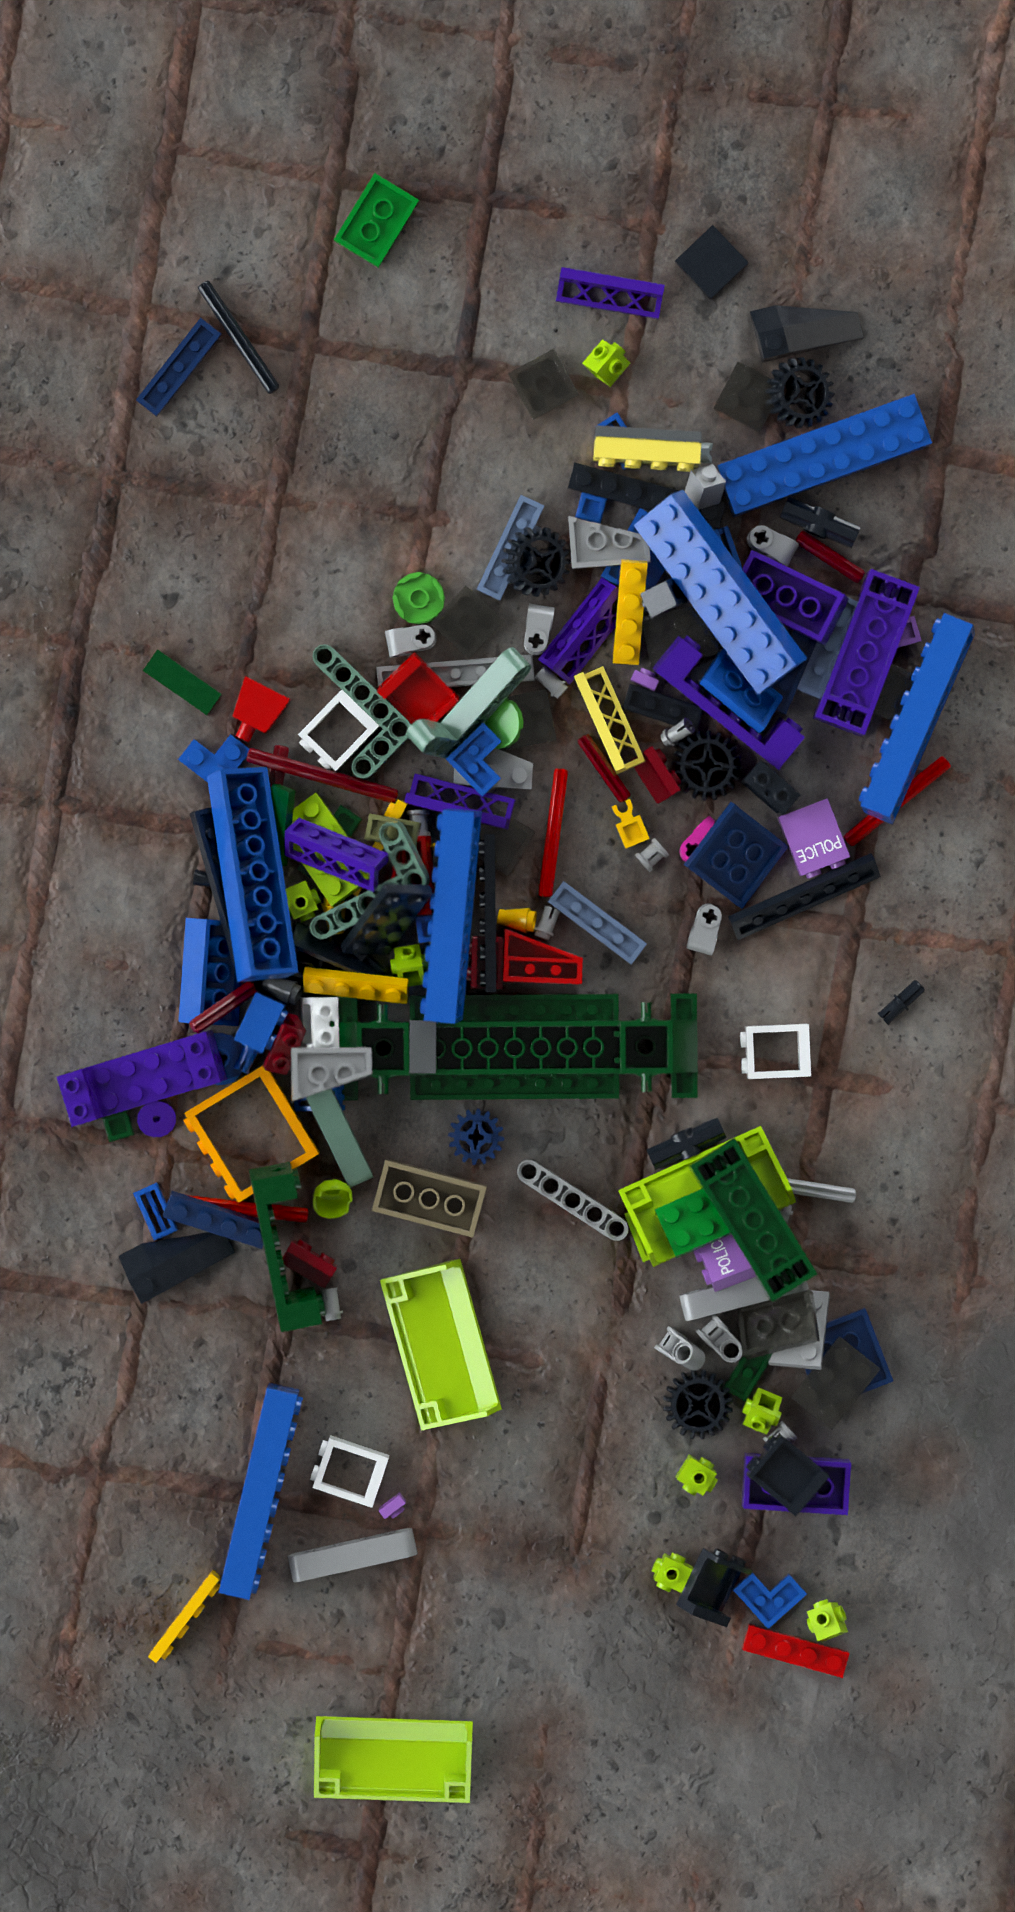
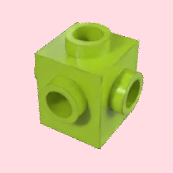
(607, 362)
(311, 897)
(409, 964)
(762, 1411)
(692, 1467)
(675, 1581)
(827, 1620)

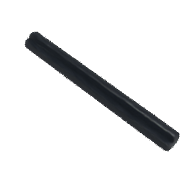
(238, 337)

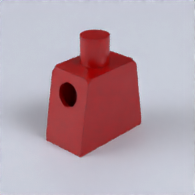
(257, 708)

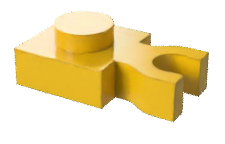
(630, 828)

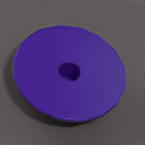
(156, 1119)

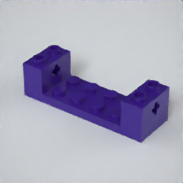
(866, 653)
(774, 746)
(142, 1078)

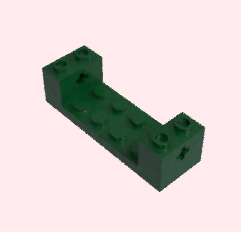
(753, 1219)
(298, 1307)

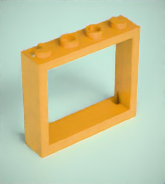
(285, 1107)

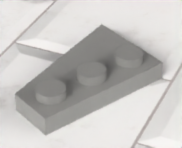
(603, 545)

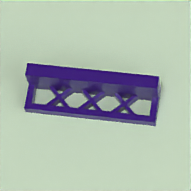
(614, 283)
(581, 628)
(438, 806)
(334, 848)

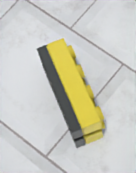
(650, 447)

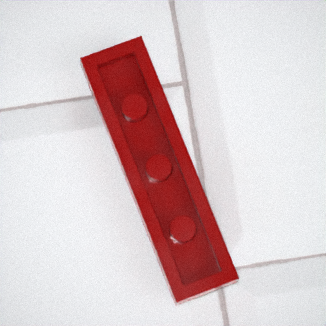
(795, 1650)

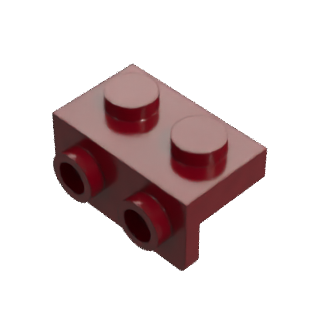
(656, 776)
(478, 965)
(289, 1036)
(308, 1263)

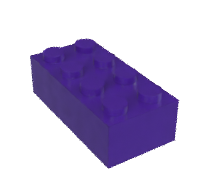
(795, 598)
(829, 1499)

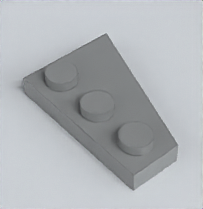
(514, 771)
(327, 1068)
(808, 1355)

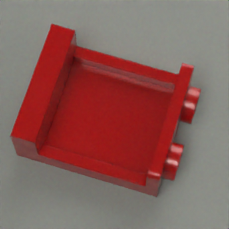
(418, 691)

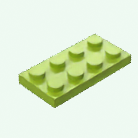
(332, 887)

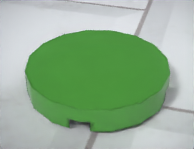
(418, 598)
(506, 723)

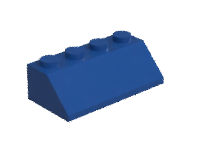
(206, 971)

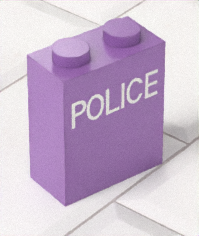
(814, 838)
(723, 1263)

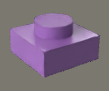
(910, 633)
(645, 678)
(393, 1506)

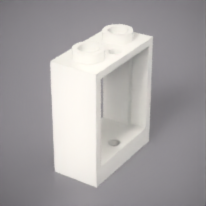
(310, 745)
(315, 1017)
(803, 1042)
(325, 1451)

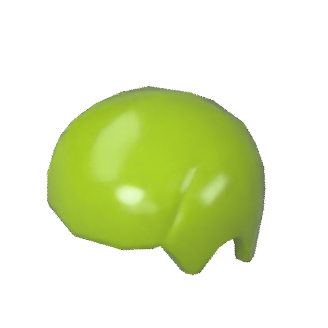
(332, 1199)

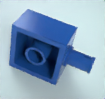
(258, 1028)

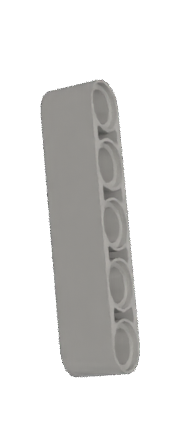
(580, 1211)
(708, 1302)
(352, 1554)

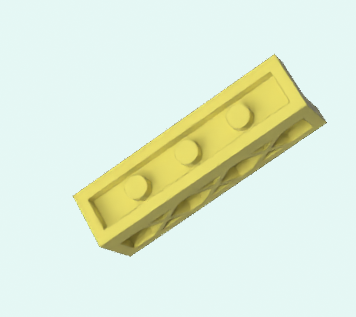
(601, 726)

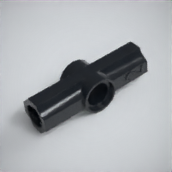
(820, 522)
(686, 1143)

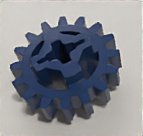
(464, 1136)

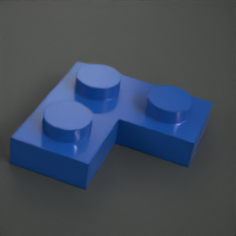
(469, 759)
(205, 763)
(772, 1604)

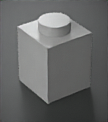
(705, 486)

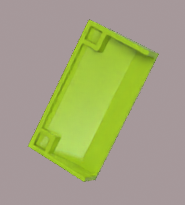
(678, 1181)
(441, 1344)
(392, 1759)

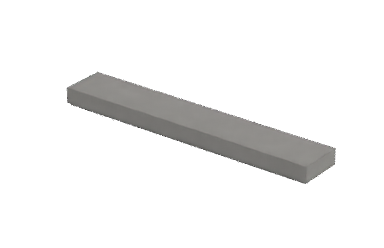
(458, 672)

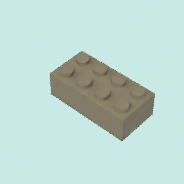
(429, 1198)

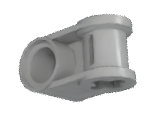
(777, 546)
(538, 624)
(405, 640)
(703, 934)
(719, 1338)
(677, 1348)

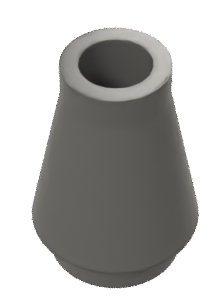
(284, 990)

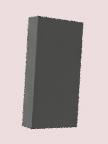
(422, 1046)

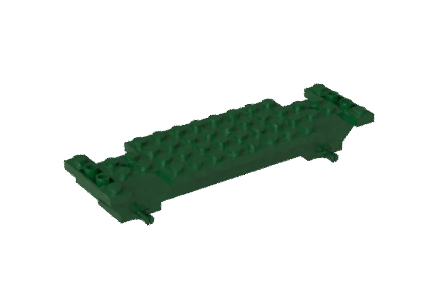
(532, 1047)

